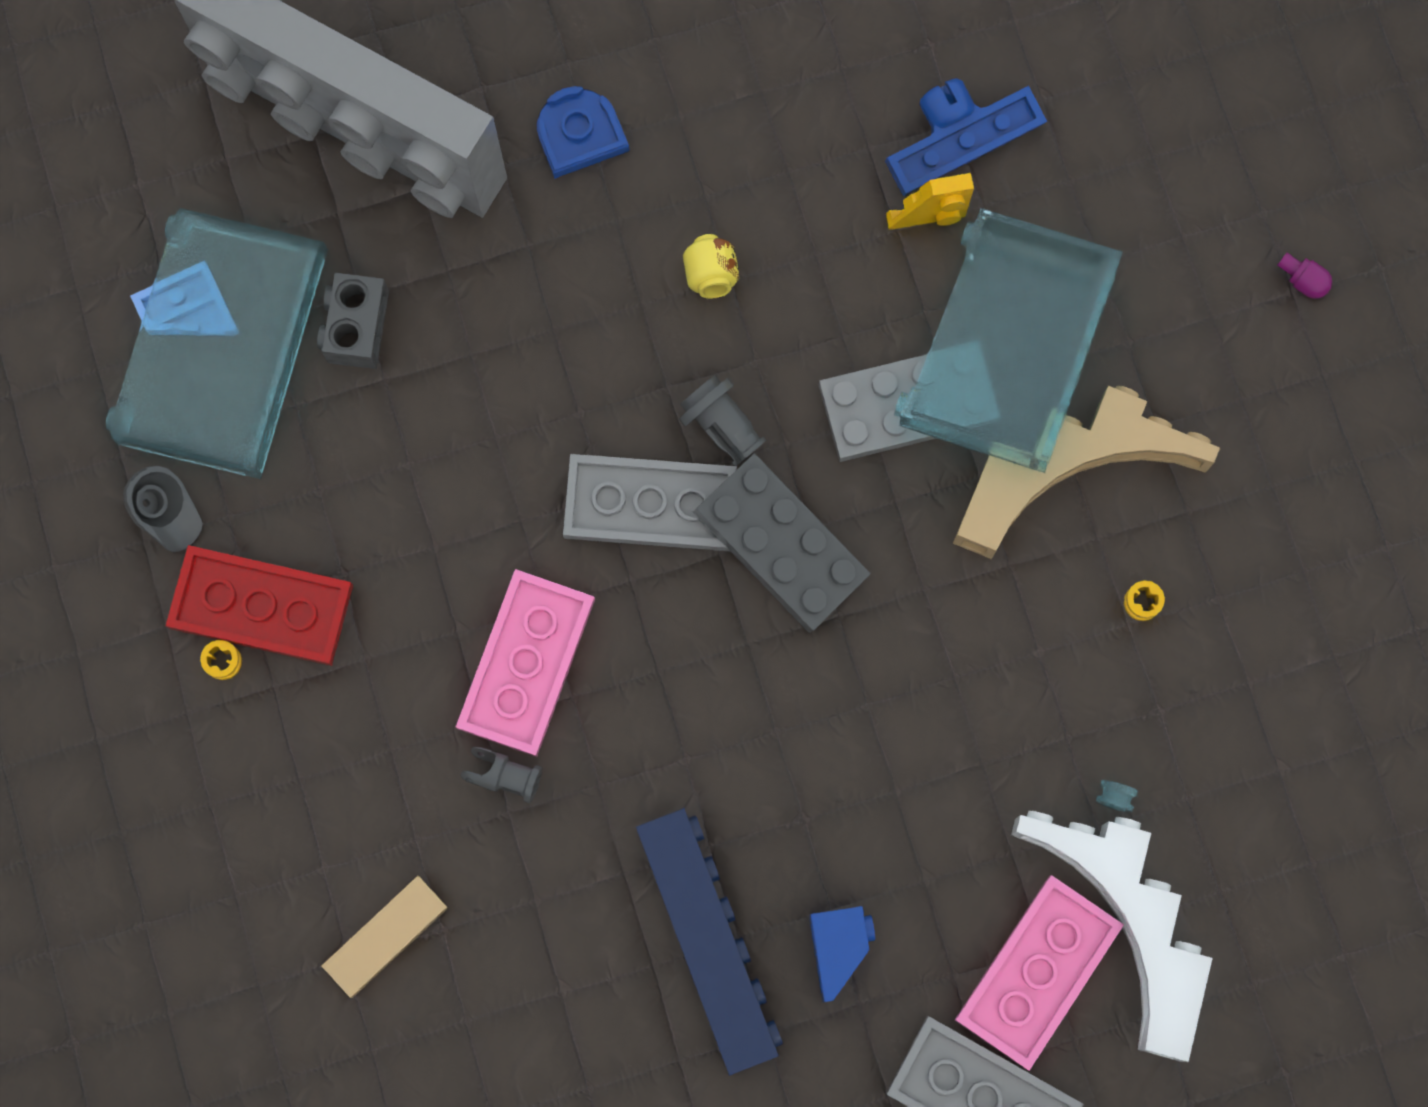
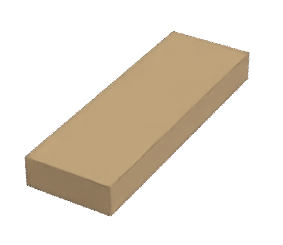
(384, 937)

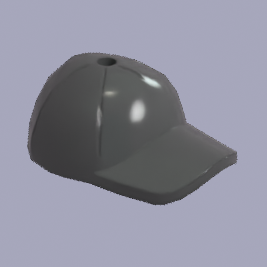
(169, 509)

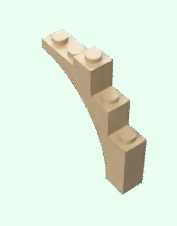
(1114, 436)

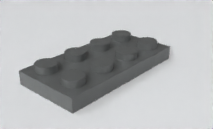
(781, 543)

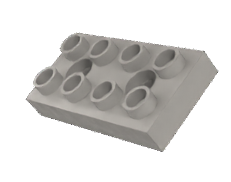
(352, 94)

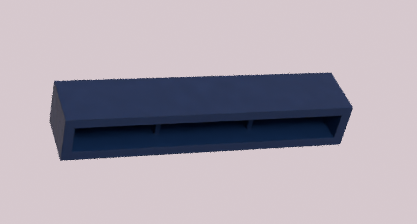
(707, 941)

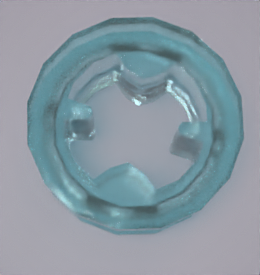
(1116, 796)

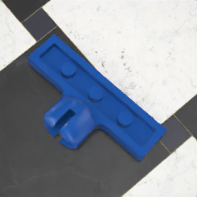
(961, 132)

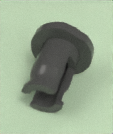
(721, 419)

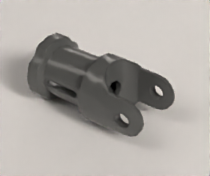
(505, 775)

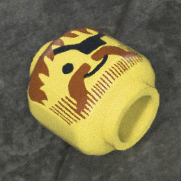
(711, 266)

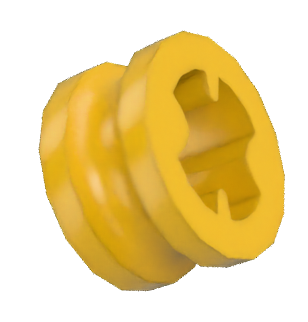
(1136, 610)
(227, 648)

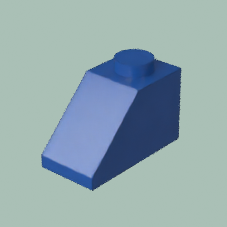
(839, 946)

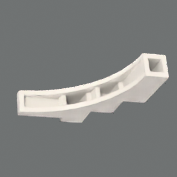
(1169, 976)

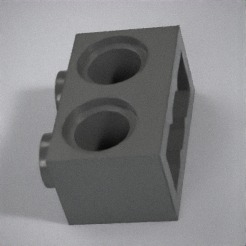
(364, 320)

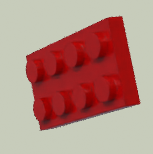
(259, 605)

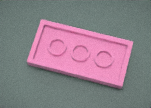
(525, 663)
(1039, 972)

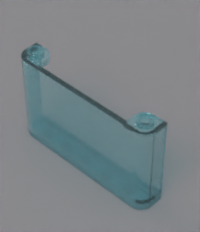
(1011, 340)
(217, 342)

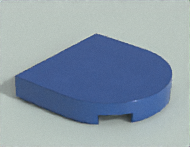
(579, 130)

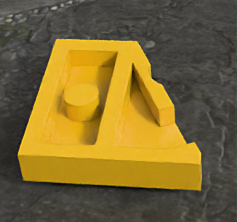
(937, 201)

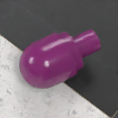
(1307, 276)

